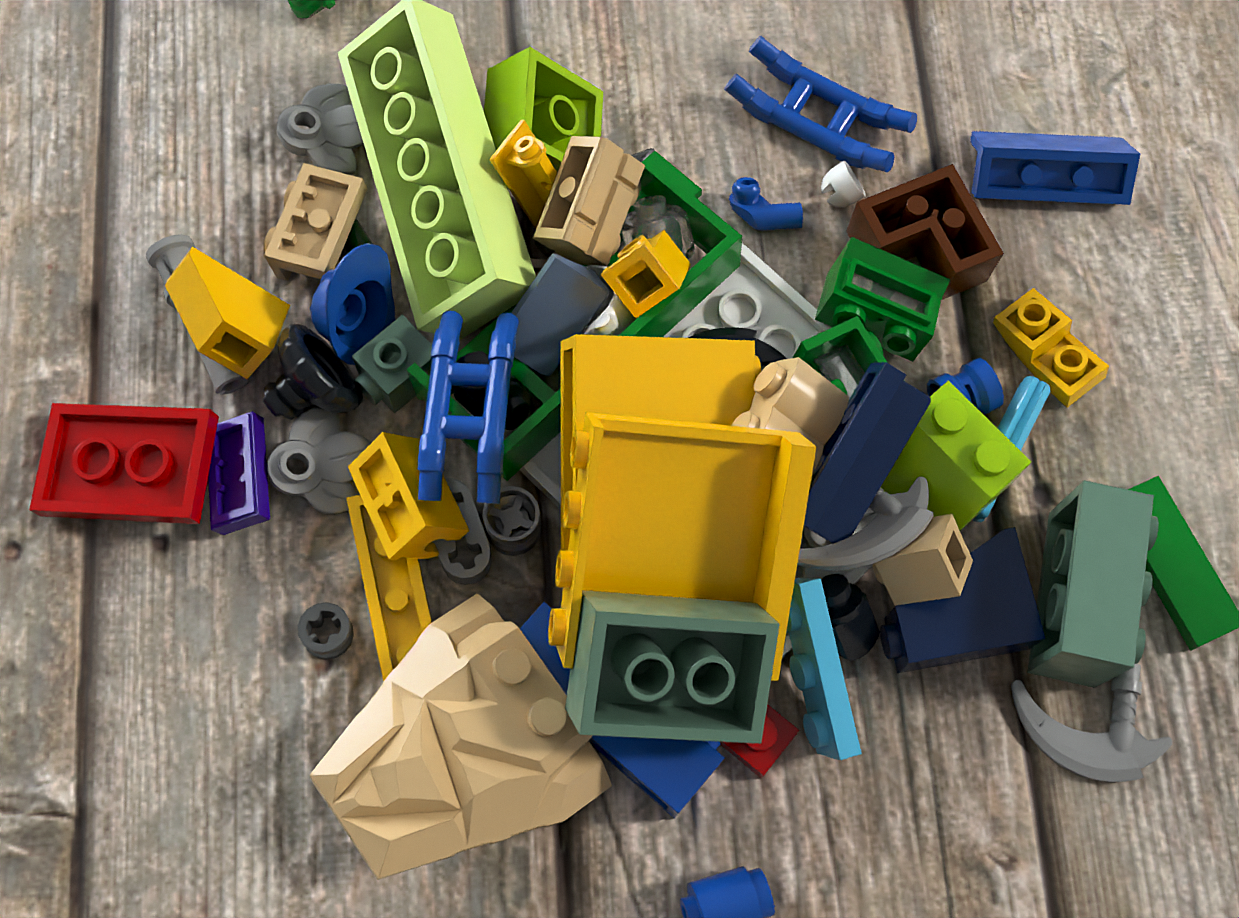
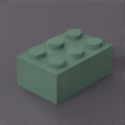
(1094, 584)
(671, 668)

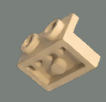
(314, 222)

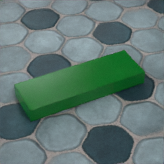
(1185, 575)

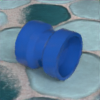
(976, 382)

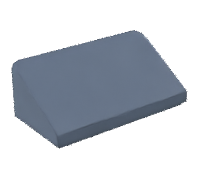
(554, 309)

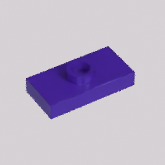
(238, 475)

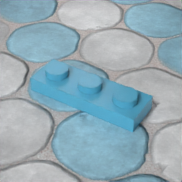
(819, 673)

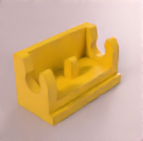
(389, 489)

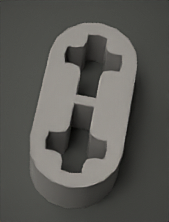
(475, 539)

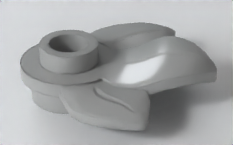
(331, 131)
(326, 453)

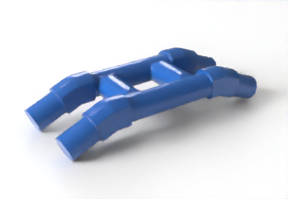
(809, 82)
(486, 429)

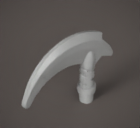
(896, 525)
(1096, 756)

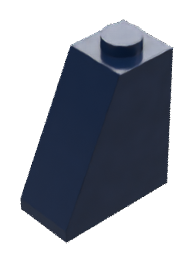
(987, 620)

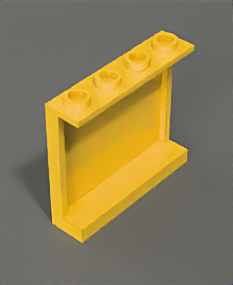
(682, 516)

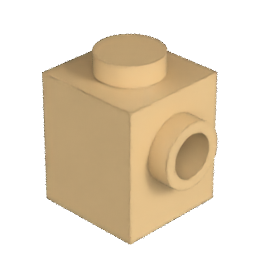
(929, 566)

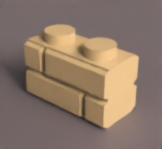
(589, 201)

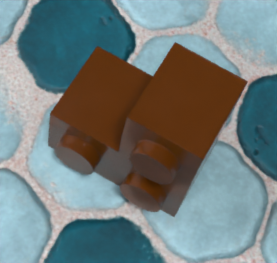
(933, 222)

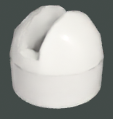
(846, 186)

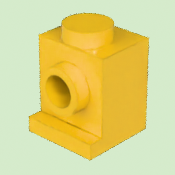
(647, 272)

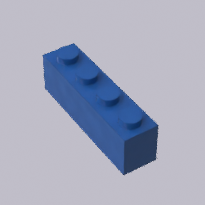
(662, 768)

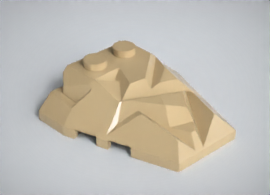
(458, 748)

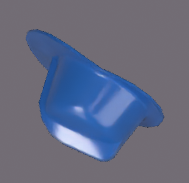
(354, 301)

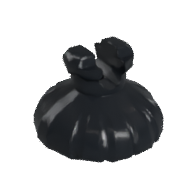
(310, 377)

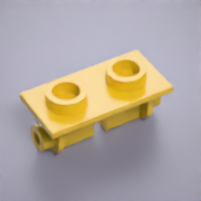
(525, 170)

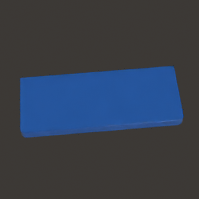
(1054, 167)

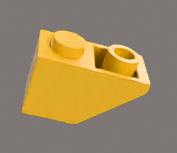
(225, 312)

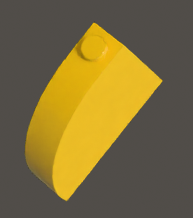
(654, 380)

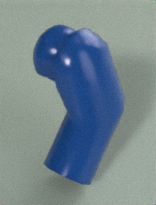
(759, 212)

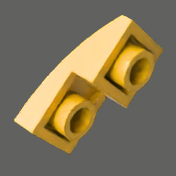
(1044, 344)

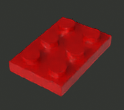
(125, 463)

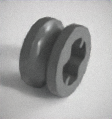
(314, 618)

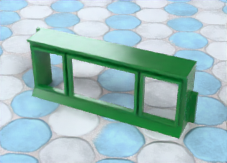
(723, 257)

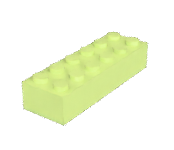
(433, 168)

